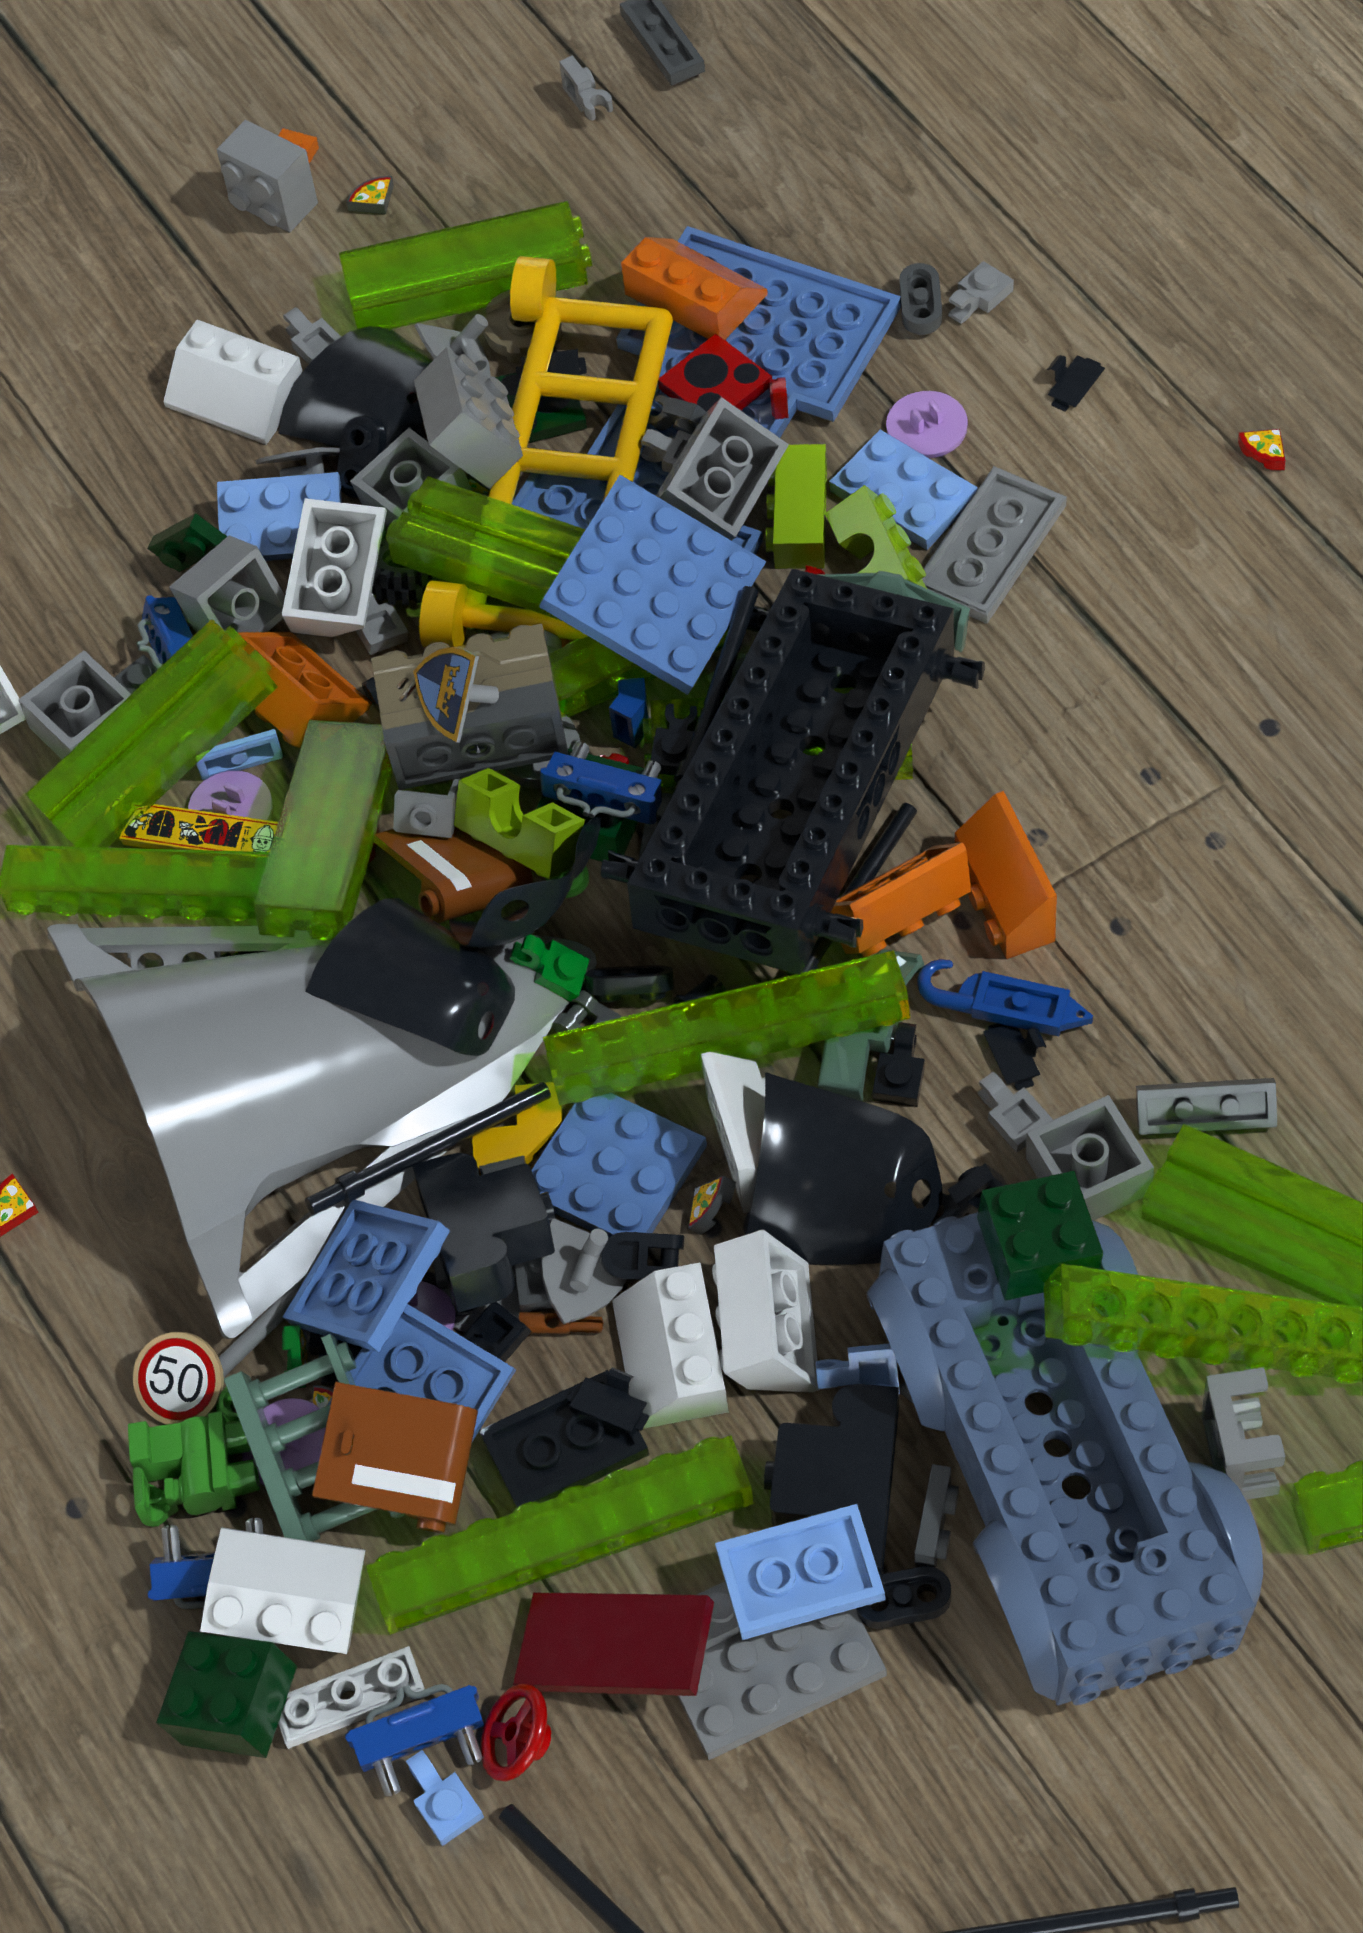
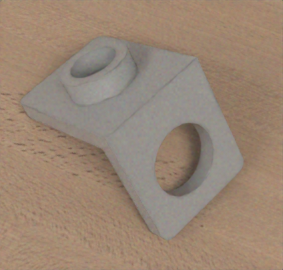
(425, 812)

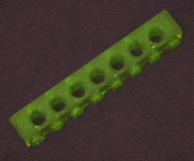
(1212, 1310)

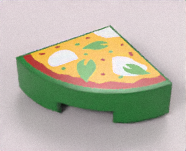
(297, 1347)

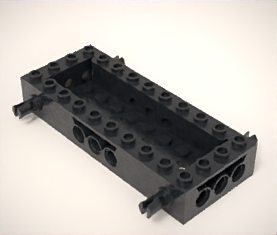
(754, 764)

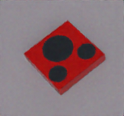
(715, 372)

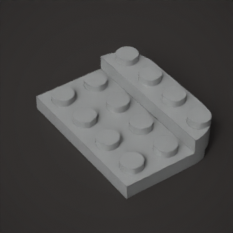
(774, 1676)

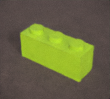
(798, 508)

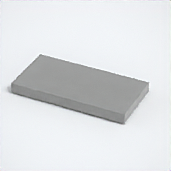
(992, 542)

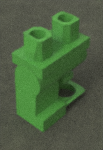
(201, 1455)

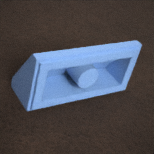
(241, 754)

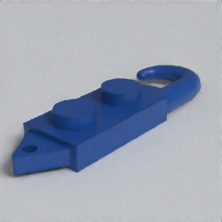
(1006, 1000)

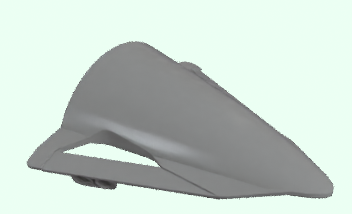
(269, 1083)

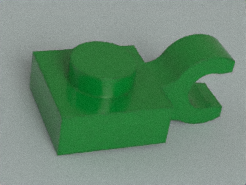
(555, 965)

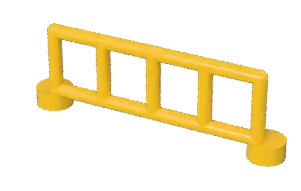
(452, 607)

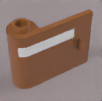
(454, 872)
(403, 1456)

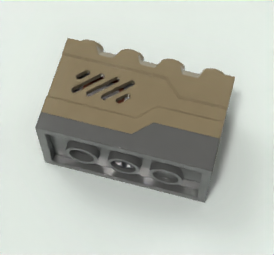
(513, 732)

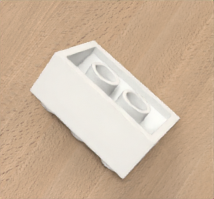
(231, 381)
(333, 567)
(737, 1107)
(765, 1314)
(671, 1346)
(283, 1590)

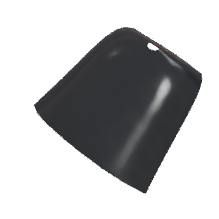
(357, 376)
(414, 977)

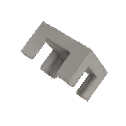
(1225, 1428)

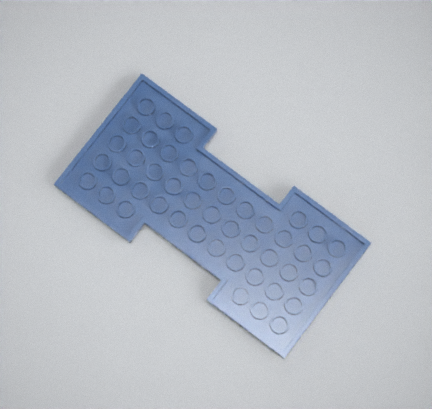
(806, 329)

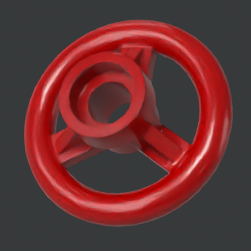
(525, 1735)

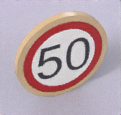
(178, 1377)

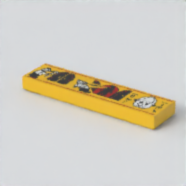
(198, 830)

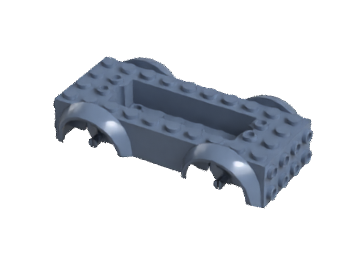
(1096, 1586)

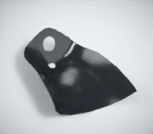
(542, 899)
(828, 1172)

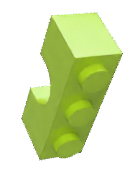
(866, 525)
(492, 814)

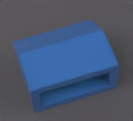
(629, 710)

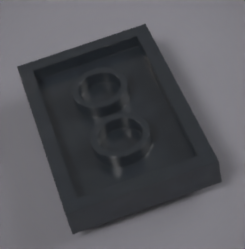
(557, 1448)

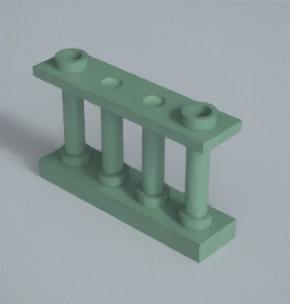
(268, 1440)

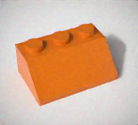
(689, 286)
(305, 688)
(1007, 879)
(906, 895)

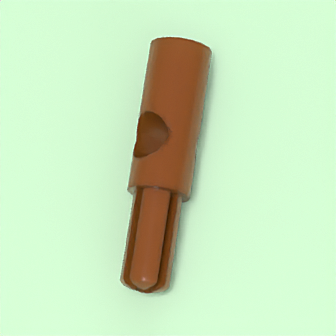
(538, 1322)

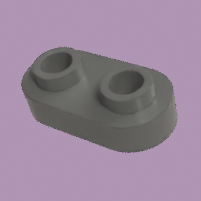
(920, 298)

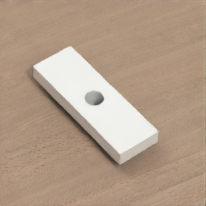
(319, 1706)

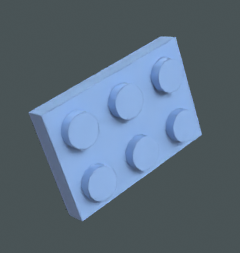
(921, 490)
(270, 509)
(799, 1571)

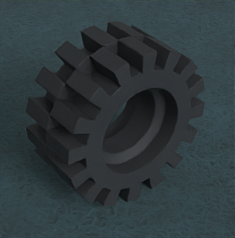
(398, 581)

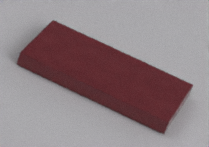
(615, 1643)

